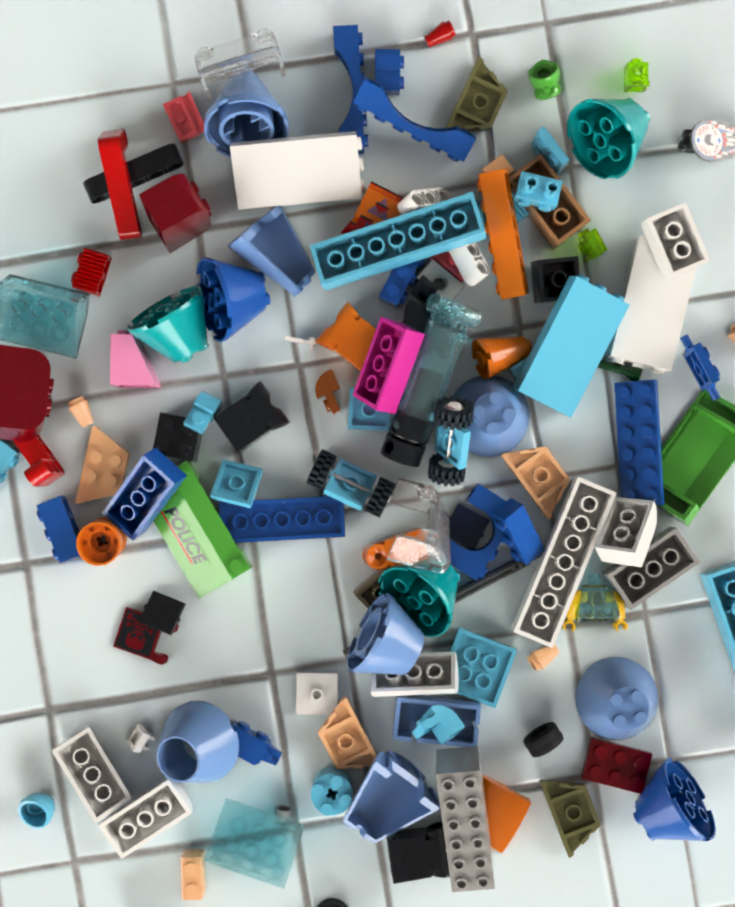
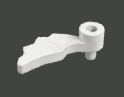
(311, 341)

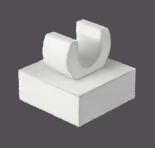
(139, 738)

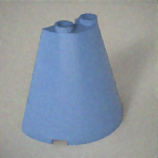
(275, 251)
(390, 798)

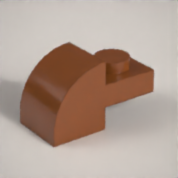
(326, 387)

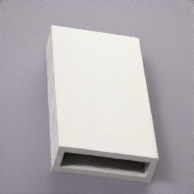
(297, 170)
(654, 315)

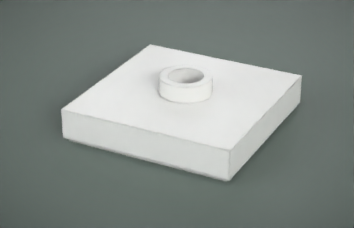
(316, 693)

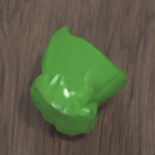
(544, 79)

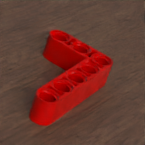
(112, 150)
(44, 465)

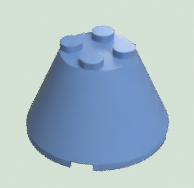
(498, 415)
(616, 698)

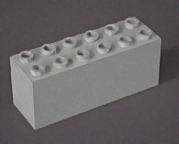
(465, 819)

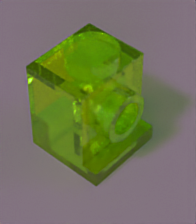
(633, 81)
(591, 244)

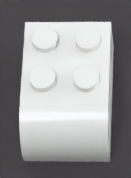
(675, 241)
(627, 532)

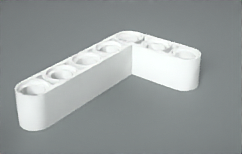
(468, 257)

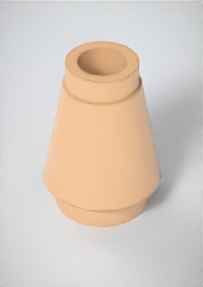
(80, 409)
(542, 657)

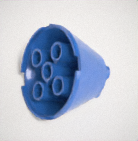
(230, 296)
(674, 806)

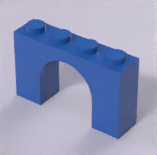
(474, 561)

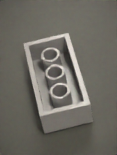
(664, 562)

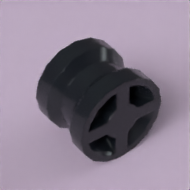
(685, 144)

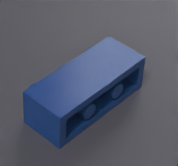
(60, 527)
(518, 531)

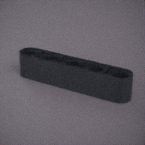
(140, 171)

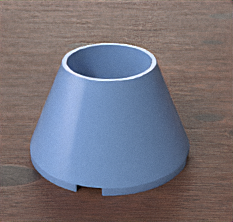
(387, 640)
(209, 735)

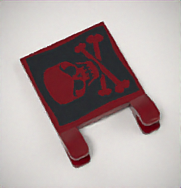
(139, 638)

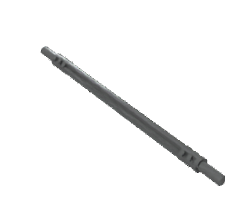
(488, 579)

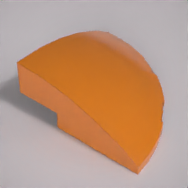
(504, 811)

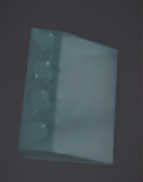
(42, 315)
(254, 843)

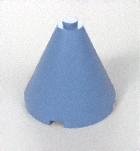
(244, 113)

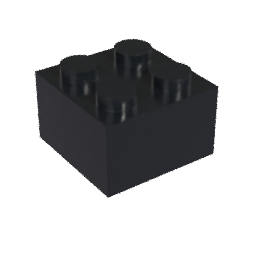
(550, 277)
(176, 439)

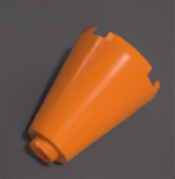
(499, 354)

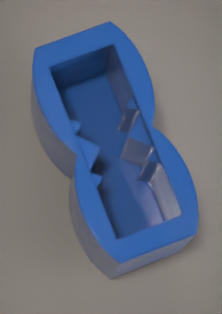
(387, 70)

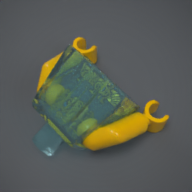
(596, 605)

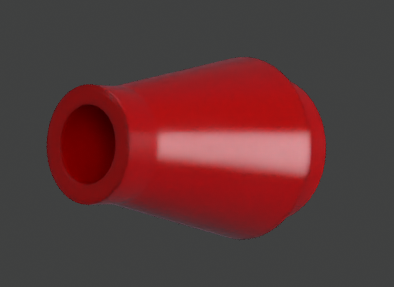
(442, 33)

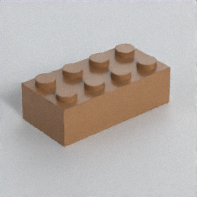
(566, 218)

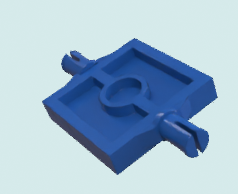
(701, 366)

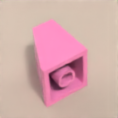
(130, 363)

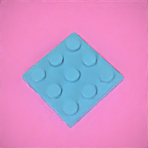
(481, 666)

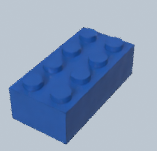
(144, 493)

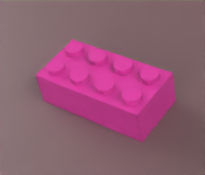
(388, 365)

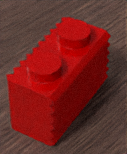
(91, 272)

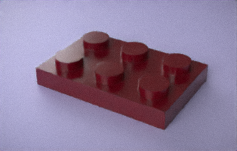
(616, 765)

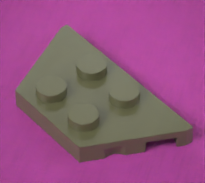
(479, 100)
(571, 811)

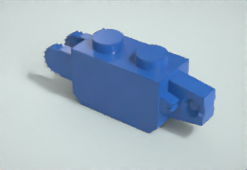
(255, 745)

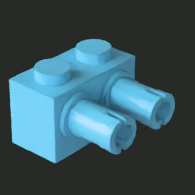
(537, 191)

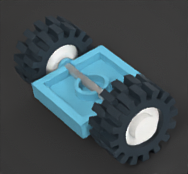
(451, 440)
(350, 483)

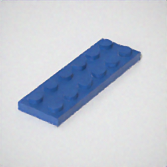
(639, 440)
(284, 519)

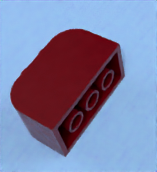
(176, 211)
(23, 392)

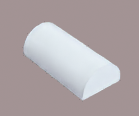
(430, 675)
(91, 774)
(146, 817)

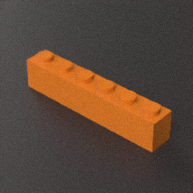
(503, 233)

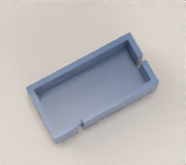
(412, 707)

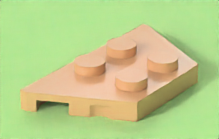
(102, 468)
(539, 476)
(346, 738)

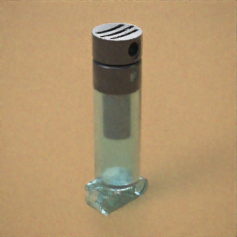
(429, 378)

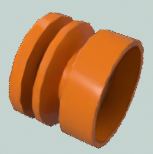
(90, 544)

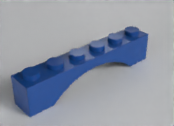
(347, 50)
(451, 140)

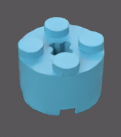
(328, 802)

